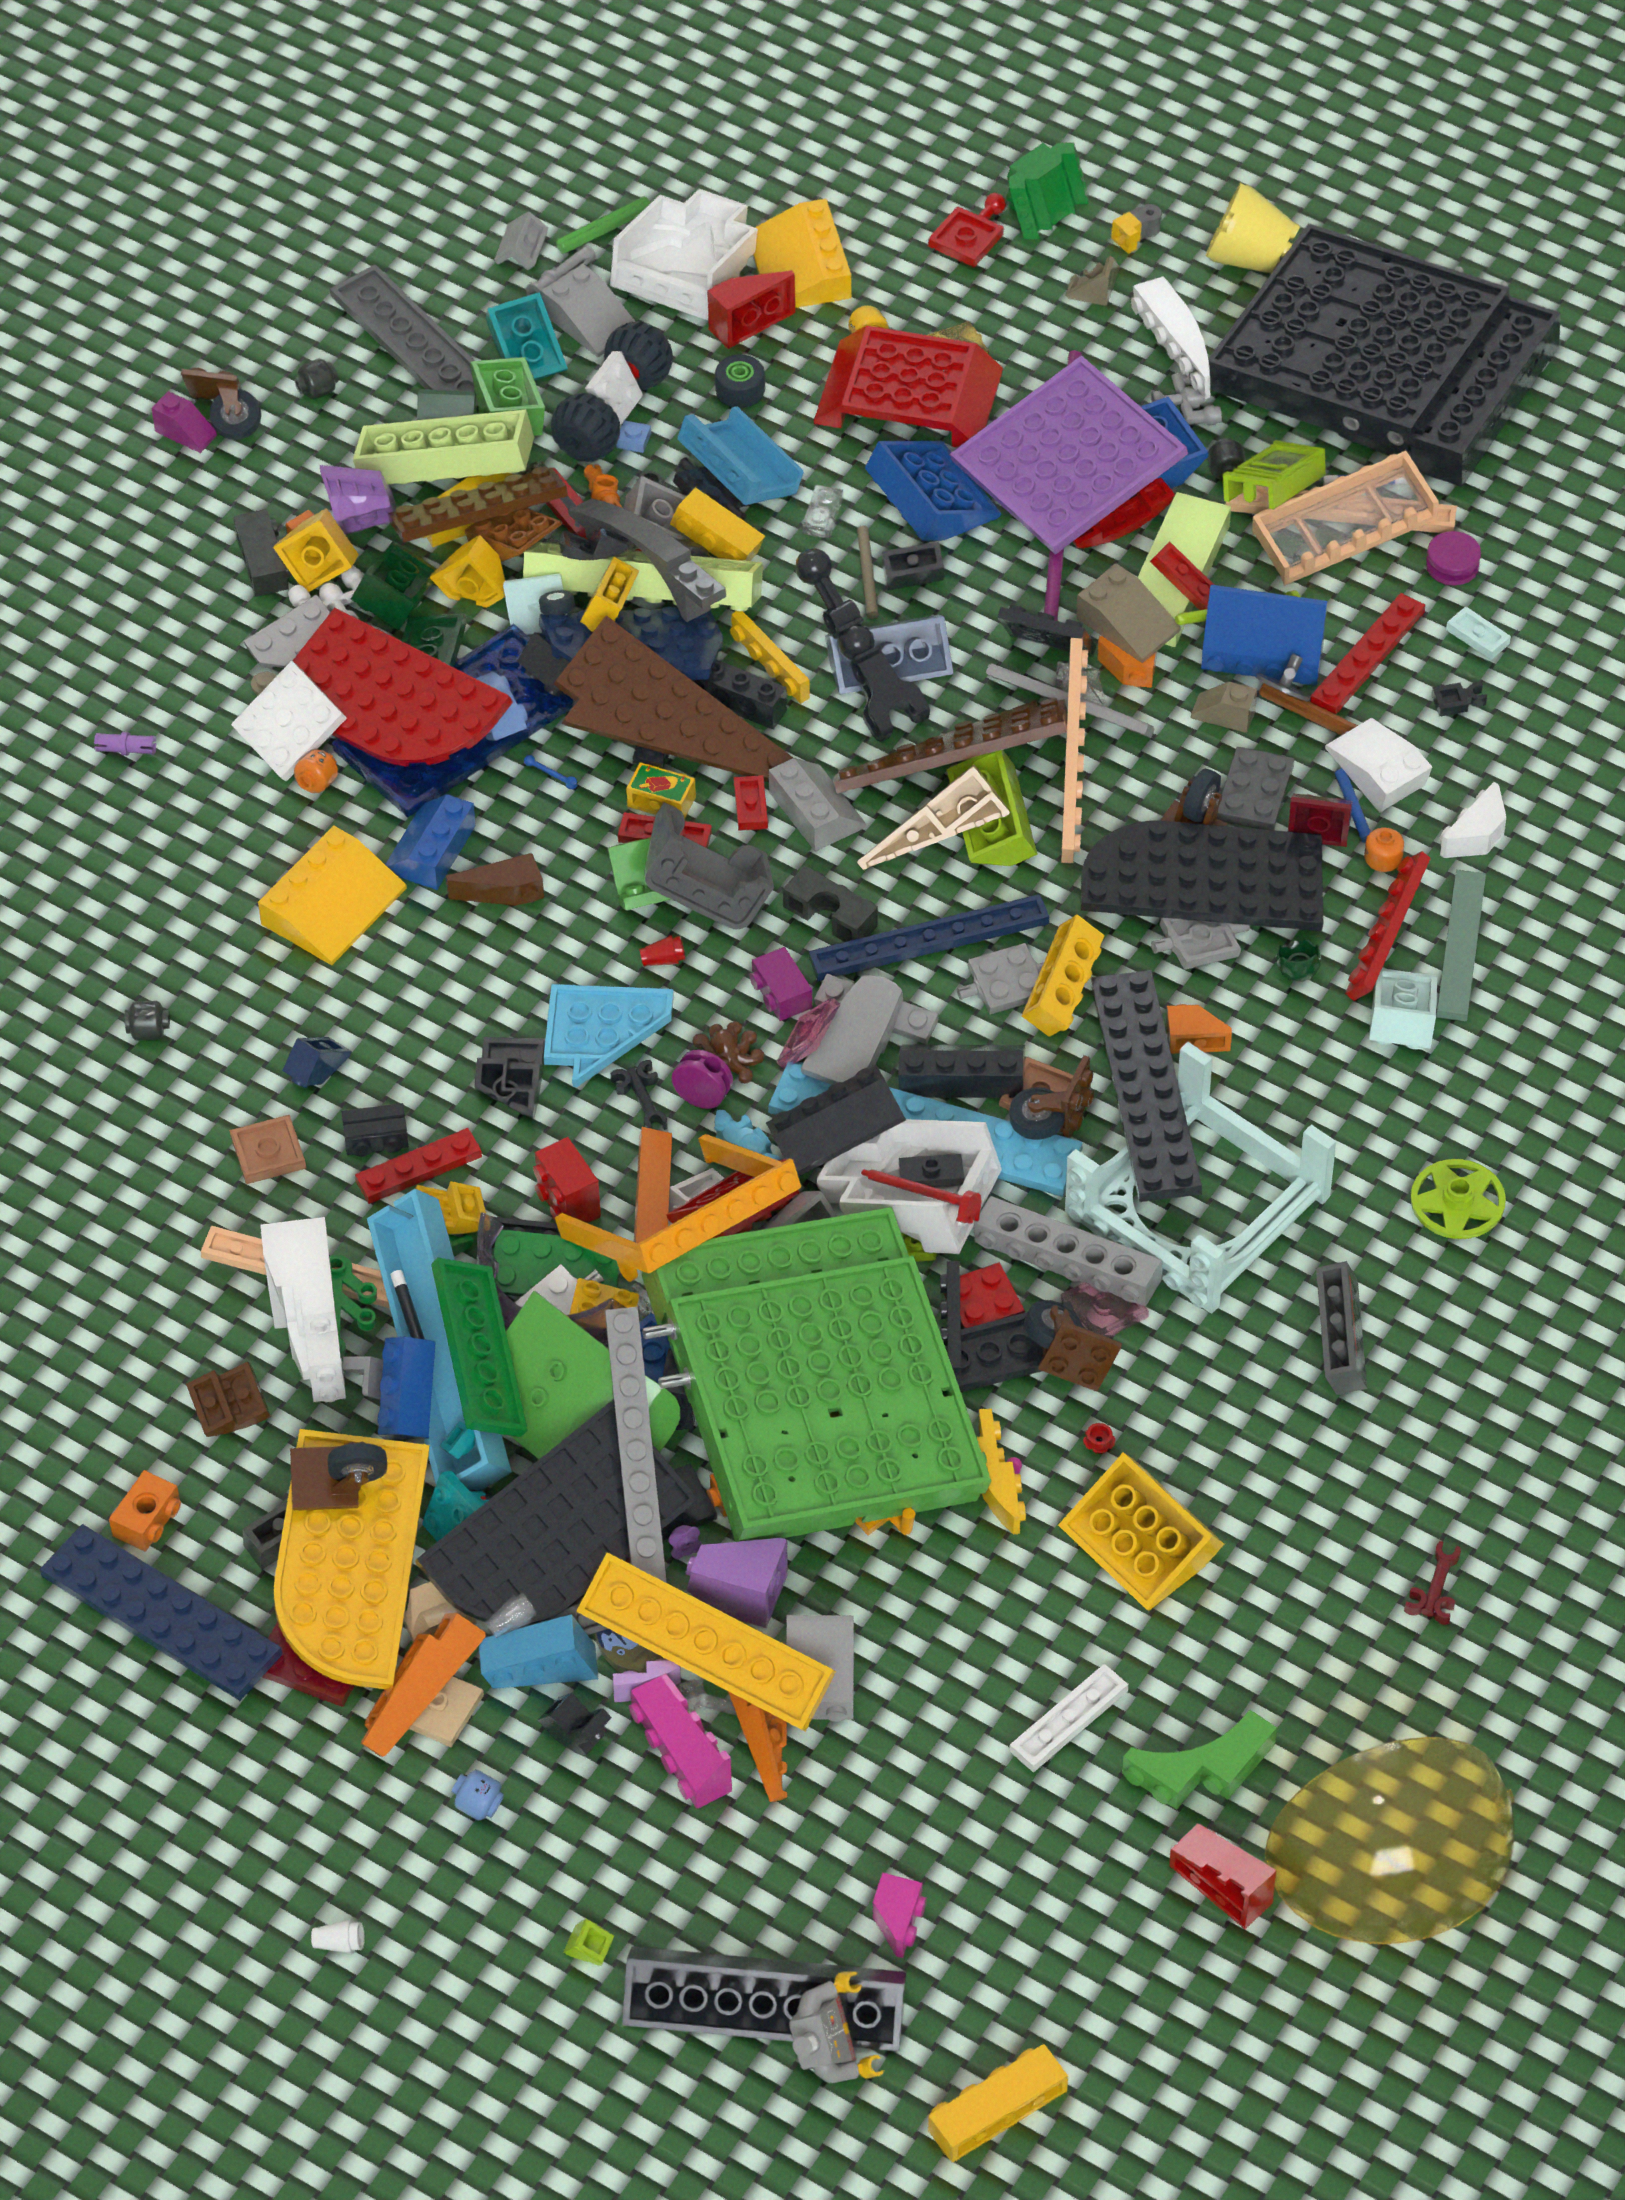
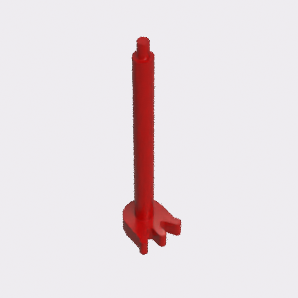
(968, 1204)

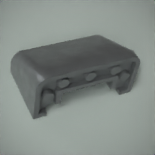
(702, 879)

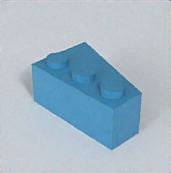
(539, 1655)

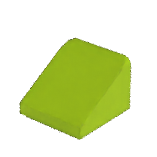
(589, 1942)

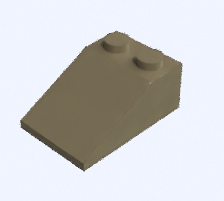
(1126, 613)

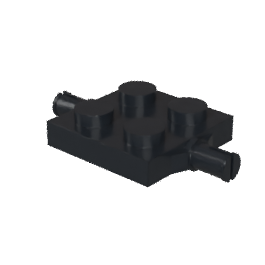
(708, 484)

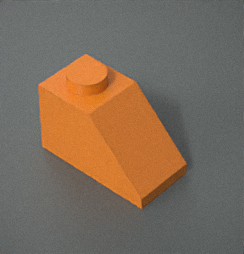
(1124, 666)
(1197, 1027)

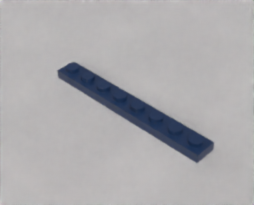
(929, 937)

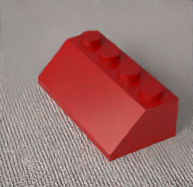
(720, 1189)

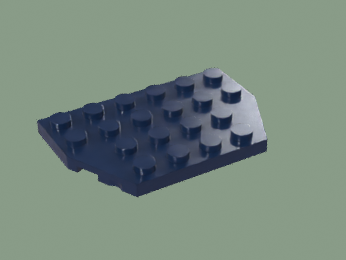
(683, 644)

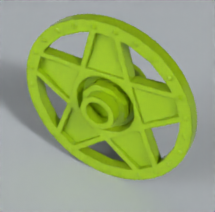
(1458, 1199)

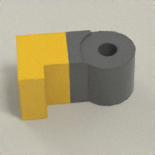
(1135, 226)

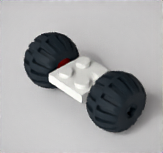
(634, 361)

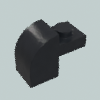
(574, 1725)

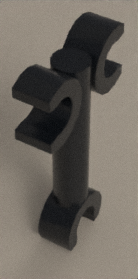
(638, 1079)

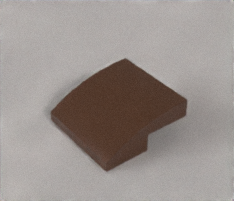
(228, 1400)

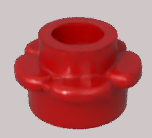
(1099, 1431)

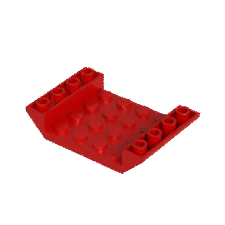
(911, 382)

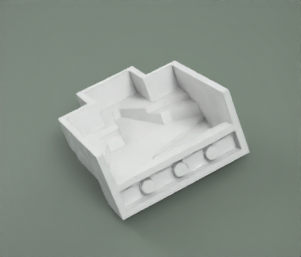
(683, 250)
(917, 1215)
(304, 1301)

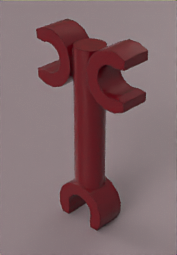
(1431, 1604)

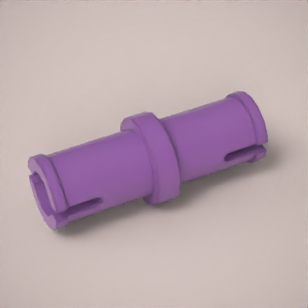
(125, 743)

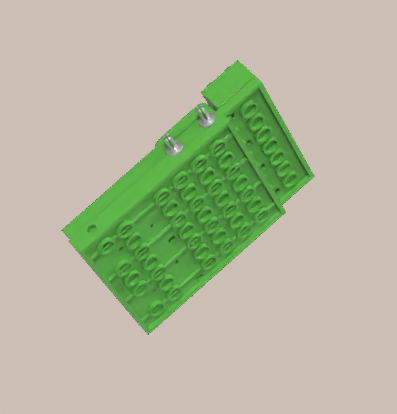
(804, 1326)

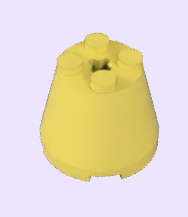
(1252, 233)

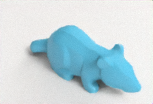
(742, 1134)

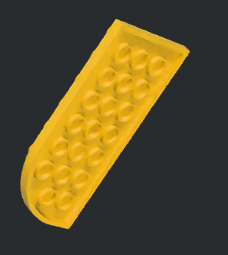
(349, 1569)

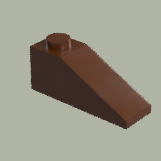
(502, 882)

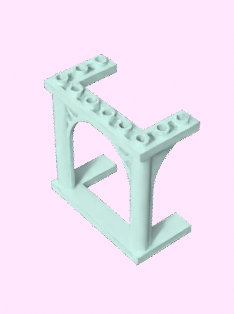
(1210, 1268)

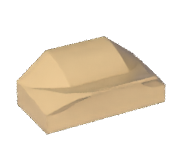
(427, 1610)

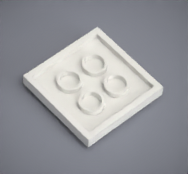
(288, 720)

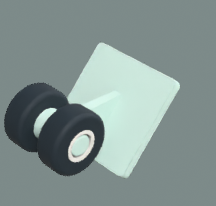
(535, 596)

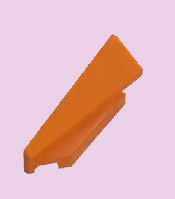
(419, 1679)

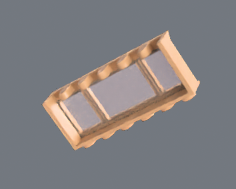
(1345, 517)

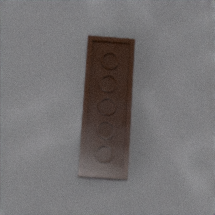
(477, 504)

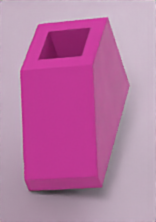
(895, 1910)

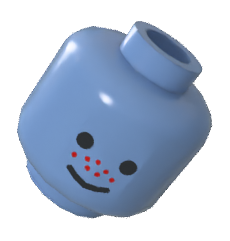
(477, 1795)

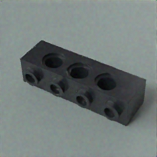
(746, 694)

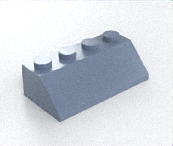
(913, 647)

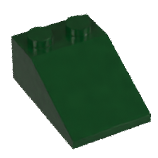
(394, 585)

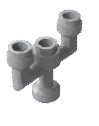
(1189, 400)

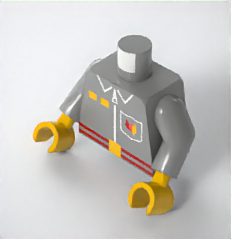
(823, 2034)

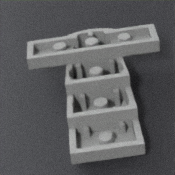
(863, 1026)

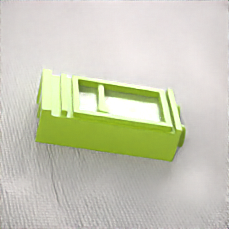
(1281, 467)

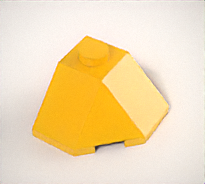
(472, 574)

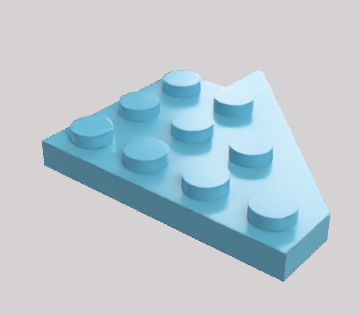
(601, 1023)

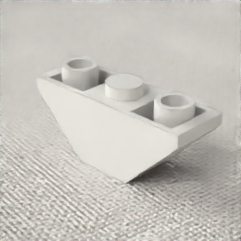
(1477, 827)

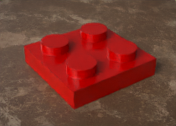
(987, 1296)

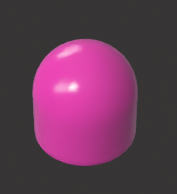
(1017, 1465)

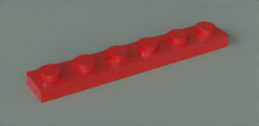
(1368, 653)
(1388, 924)

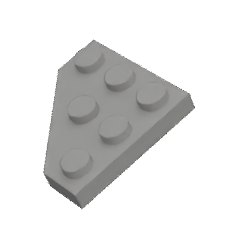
(285, 637)

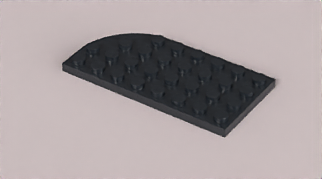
(1207, 874)
(548, 1527)

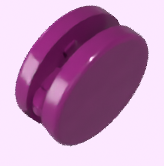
(1453, 558)
(702, 1079)

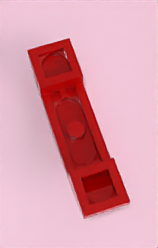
(1129, 515)

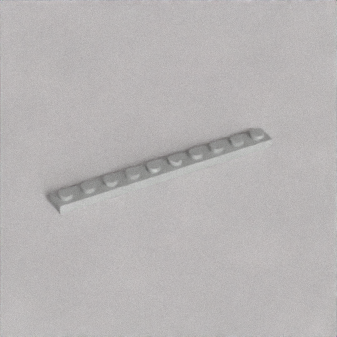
(635, 1441)

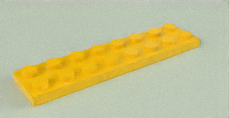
(706, 1641)

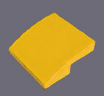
(459, 1205)

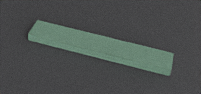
(1461, 945)

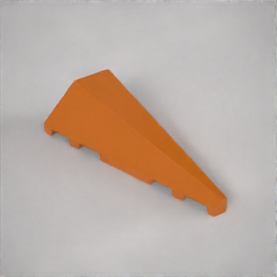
(765, 1738)

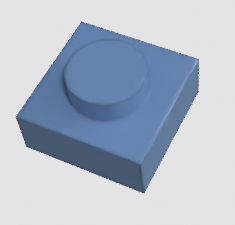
(634, 436)

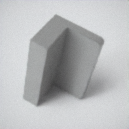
(522, 240)
(370, 1368)

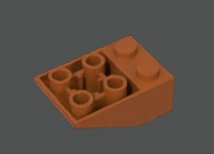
(513, 532)

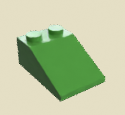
(508, 386)

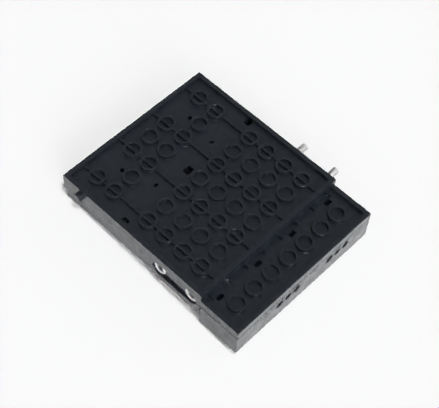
(1419, 356)

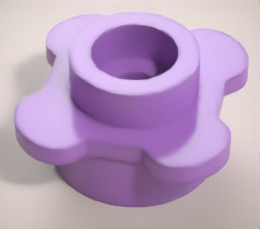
(684, 1541)

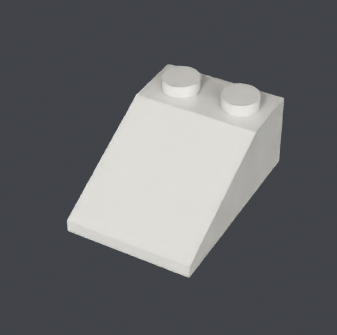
(1380, 763)

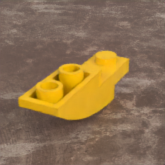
(1004, 1484)

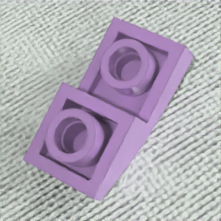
(629, 1680)

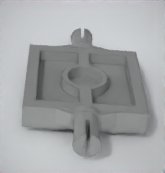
(1199, 941)
(1002, 978)

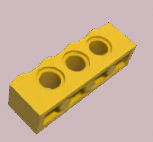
(1063, 976)

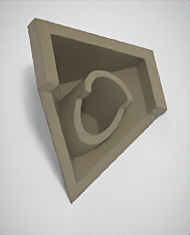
(1096, 284)

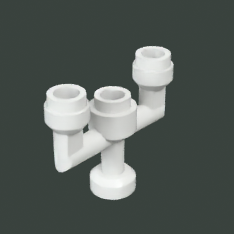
(331, 594)

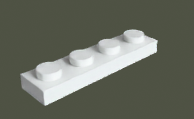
(1068, 1718)

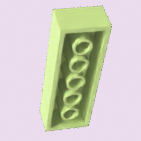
(446, 447)

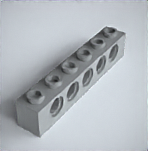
(1068, 1251)

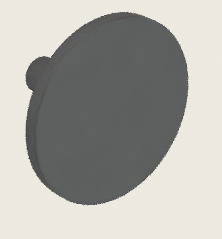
(1285, 682)

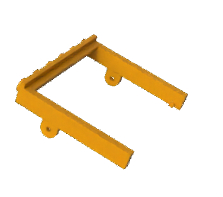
(771, 1183)

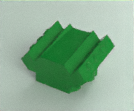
(1046, 187)

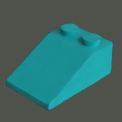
(525, 330)

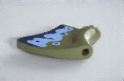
(623, 1653)

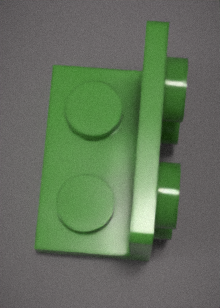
(628, 868)

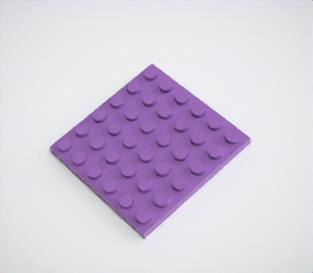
(1068, 454)

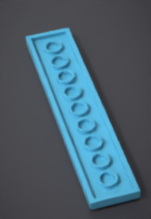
(1023, 1160)

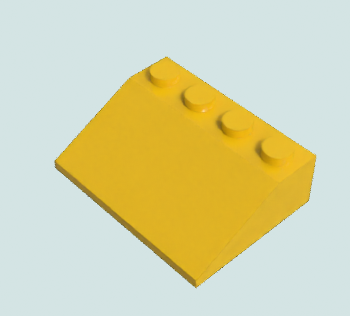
(809, 245)
(330, 896)
(1140, 1532)

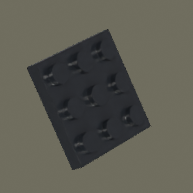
(1044, 629)

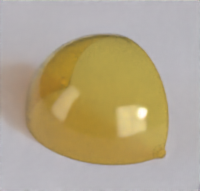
(1395, 1841)

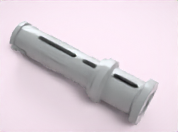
(584, 255)

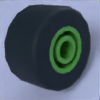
(740, 381)

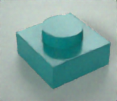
(459, 1441)

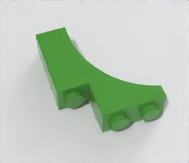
(1218, 1765)

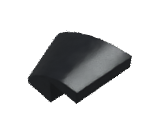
(600, 546)
(512, 1072)

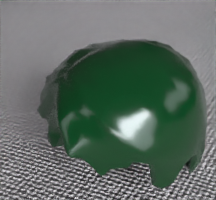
(1299, 961)

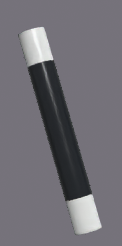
(406, 1304)

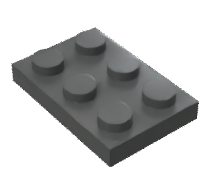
(1255, 788)

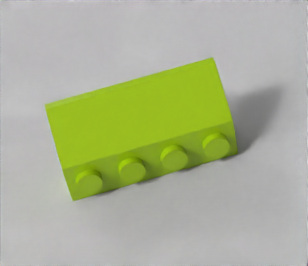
(1006, 838)

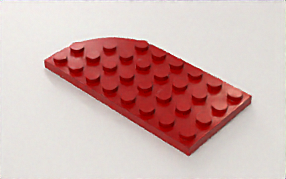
(395, 696)

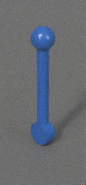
(570, 782)

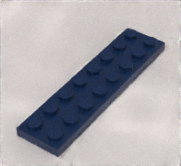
(161, 1612)

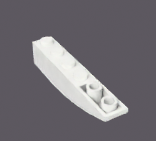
(1174, 329)

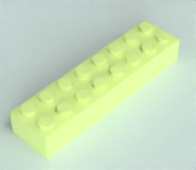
(739, 577)

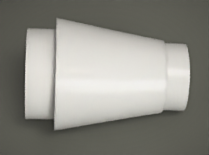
(339, 1936)

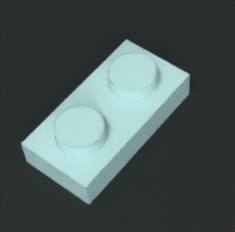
(1478, 633)

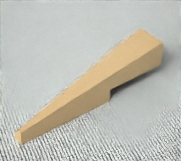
(957, 808)

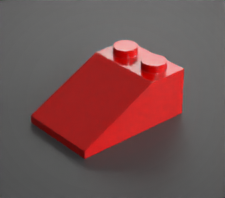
(749, 305)

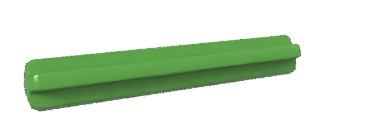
(602, 225)

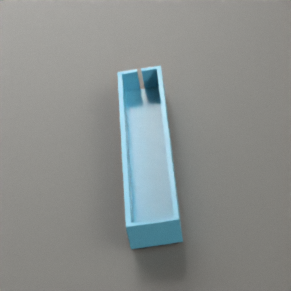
(412, 1246)

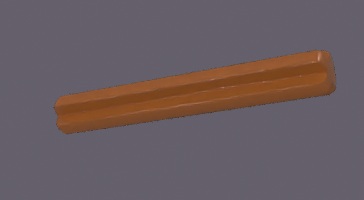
(1308, 710)

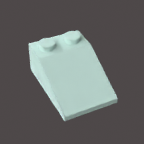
(1403, 1009)

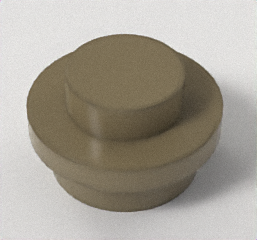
(261, 681)

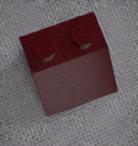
(1321, 816)

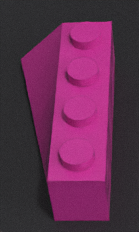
(681, 1739)

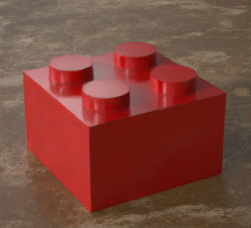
(566, 1182)

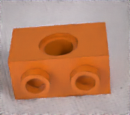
(147, 1494)

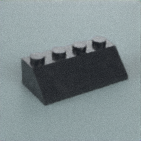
(961, 1070)
(836, 1120)

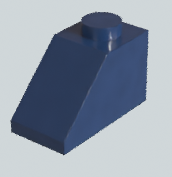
(314, 1060)

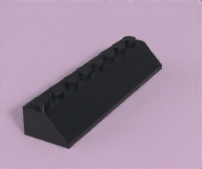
(754, 1996)

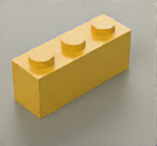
(716, 528)
(610, 593)

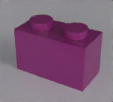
(781, 984)

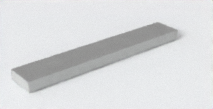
(1051, 692)

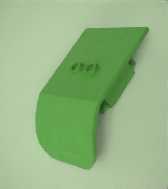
(568, 1378)

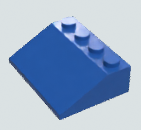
(929, 488)
(1260, 631)

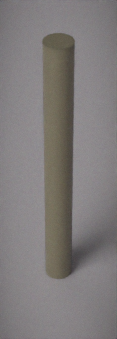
(867, 572)

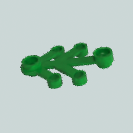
(341, 1301)

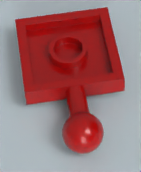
(969, 235)

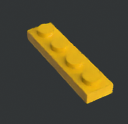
(770, 656)

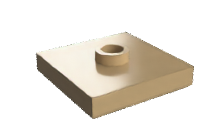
(448, 1712)

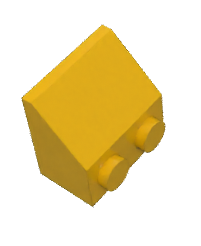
(316, 551)

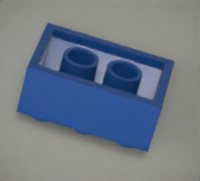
(1172, 420)
(433, 841)
(406, 1388)

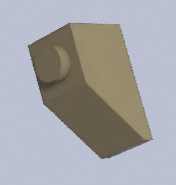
(1227, 706)

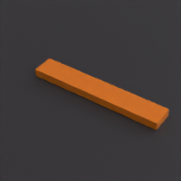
(652, 1183)

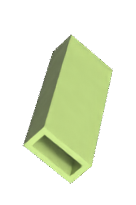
(1197, 532)

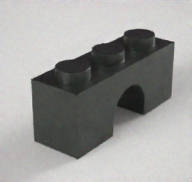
(813, 892)

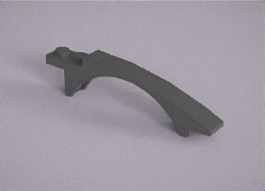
(688, 583)

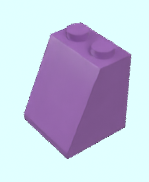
(740, 1577)

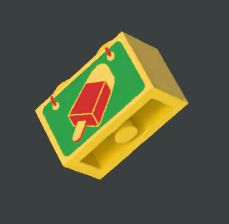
(654, 786)

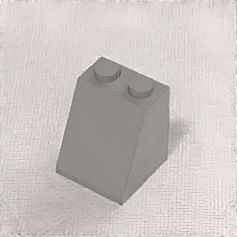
(831, 1643)

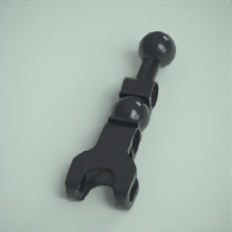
(856, 643)

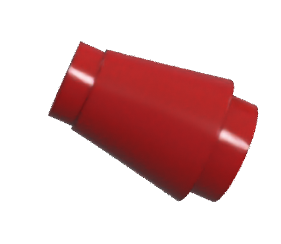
(663, 952)

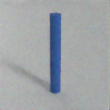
(1357, 813)

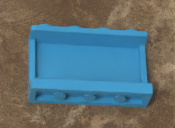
(742, 457)

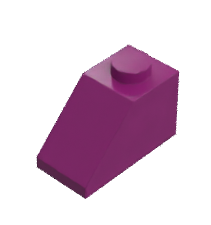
(182, 422)

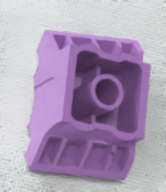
(357, 497)

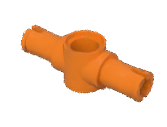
(602, 486)

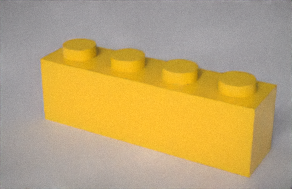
(997, 2102)

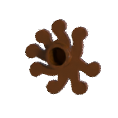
(724, 1045)

